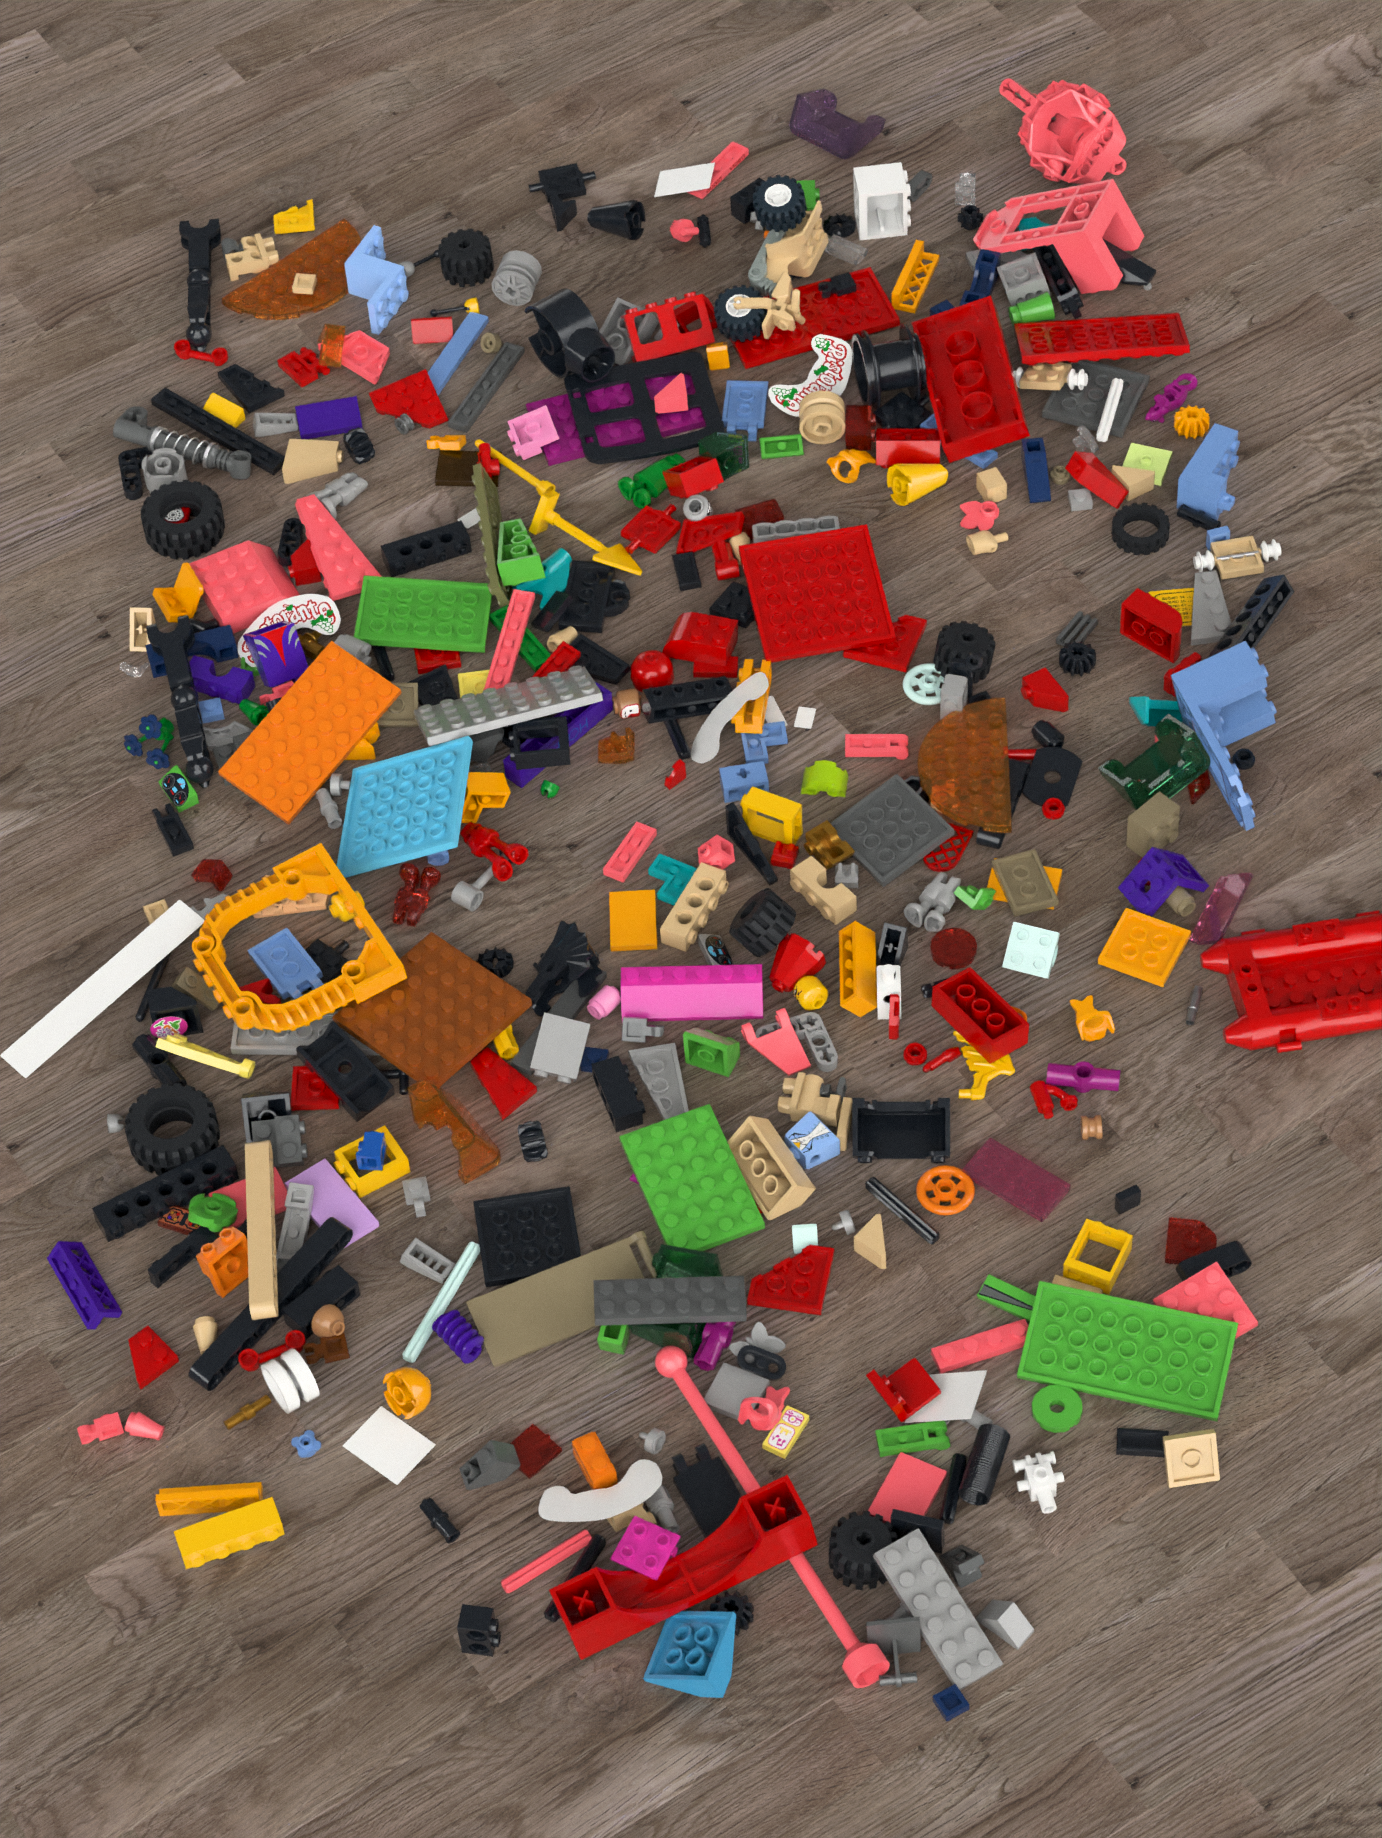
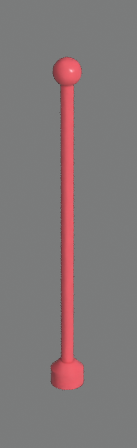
(862, 1660)

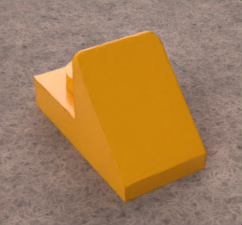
(718, 355)
(364, 749)

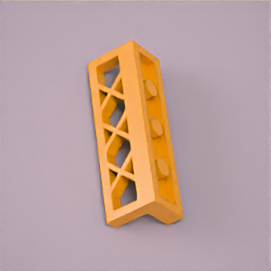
(908, 278)
(207, 1498)

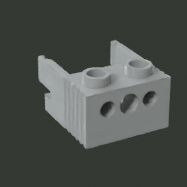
(1023, 279)

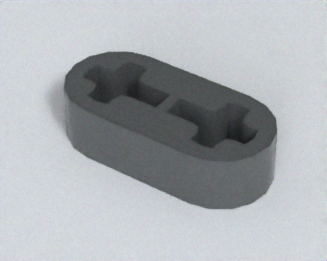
(919, 184)

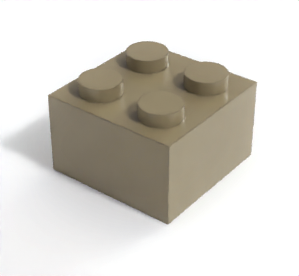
(1153, 825)

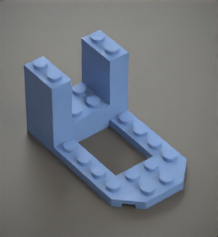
(1223, 704)

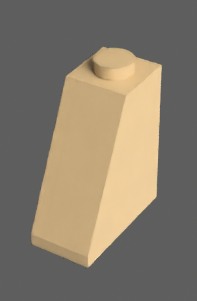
(310, 459)

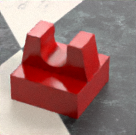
(784, 855)

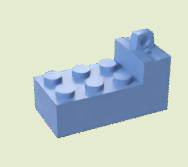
(1206, 475)

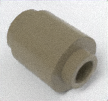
(1181, 901)

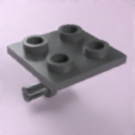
(895, 1638)

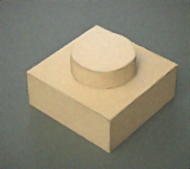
(304, 283)

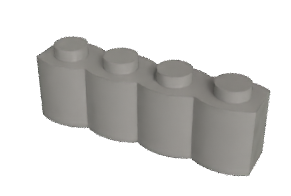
(787, 528)

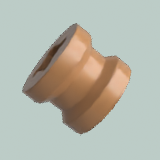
(1091, 1127)

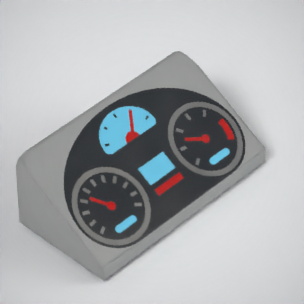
(714, 950)

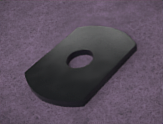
(1052, 759)

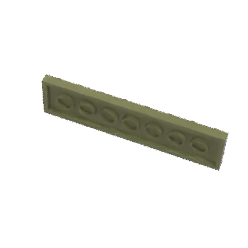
(491, 516)

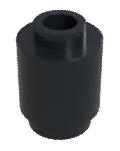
(1047, 734)

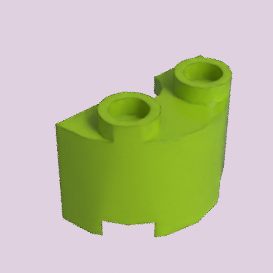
(824, 777)

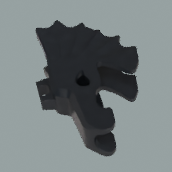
(567, 959)

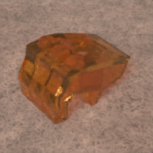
(617, 748)

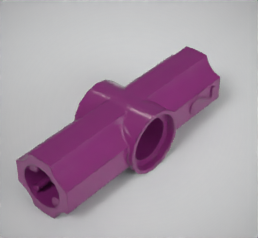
(1083, 1077)
(715, 1338)

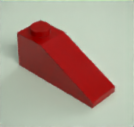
(1096, 477)

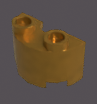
(826, 845)

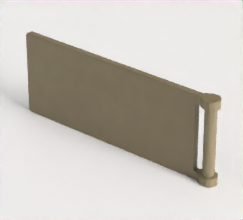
(552, 1302)

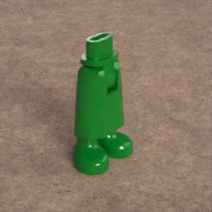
(648, 481)

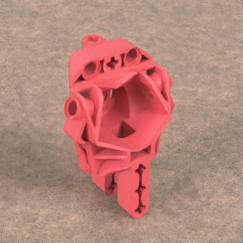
(1055, 143)

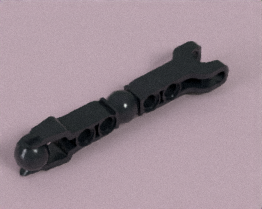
(199, 280)
(184, 697)

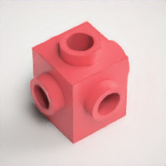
(717, 852)

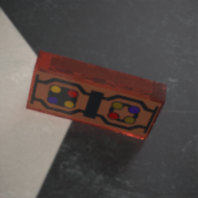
(177, 1220)

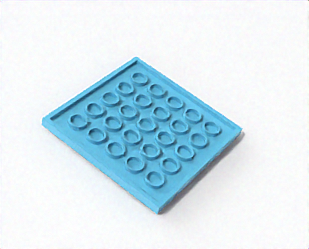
(405, 807)

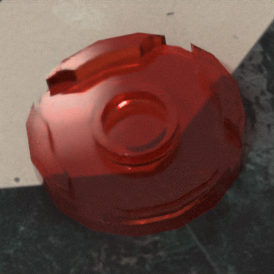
(953, 948)

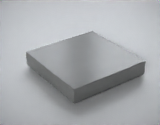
(732, 1387)

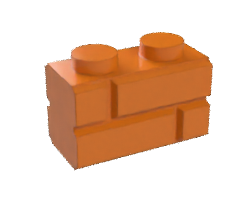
(594, 1461)

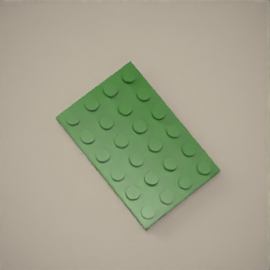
(424, 614)
(692, 1181)

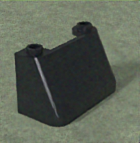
(901, 1130)

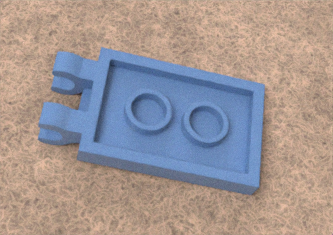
(745, 406)
(286, 965)

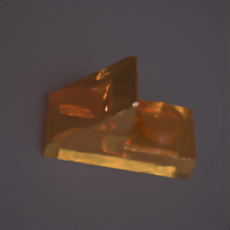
(331, 343)

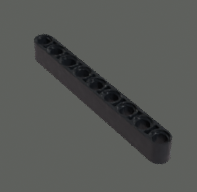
(291, 1281)

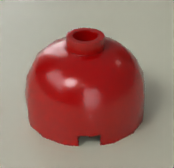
(651, 670)

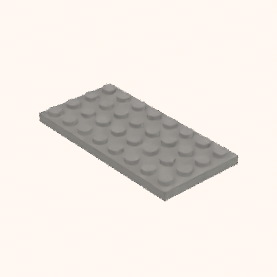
(507, 705)

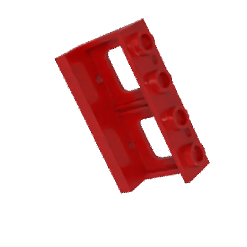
(672, 339)

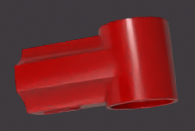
(725, 563)

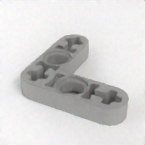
(809, 1033)

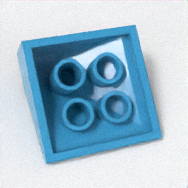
(694, 1653)

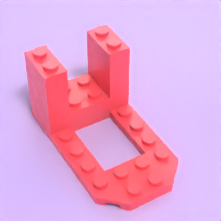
(1092, 214)

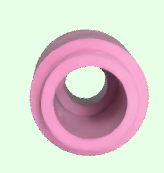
(604, 1002)

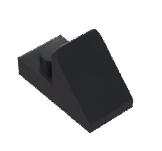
(562, 211)

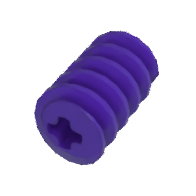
(459, 1335)

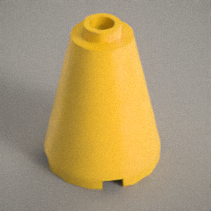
(914, 481)

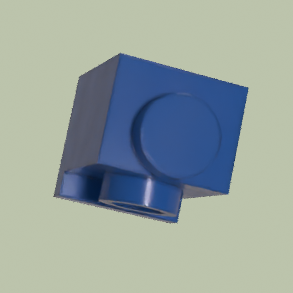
(371, 1151)

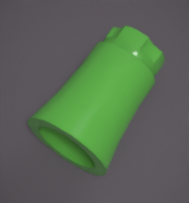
(1032, 310)

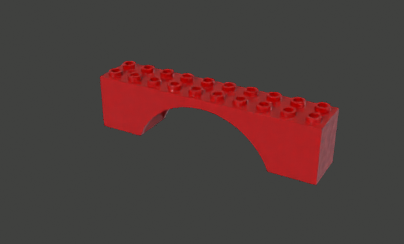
(758, 1534)

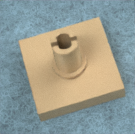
(1191, 1458)

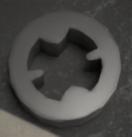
(404, 424)

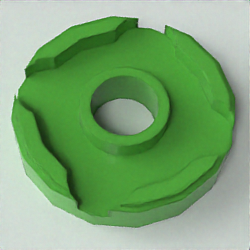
(1057, 1395)

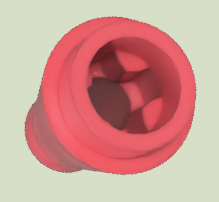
(143, 1426)

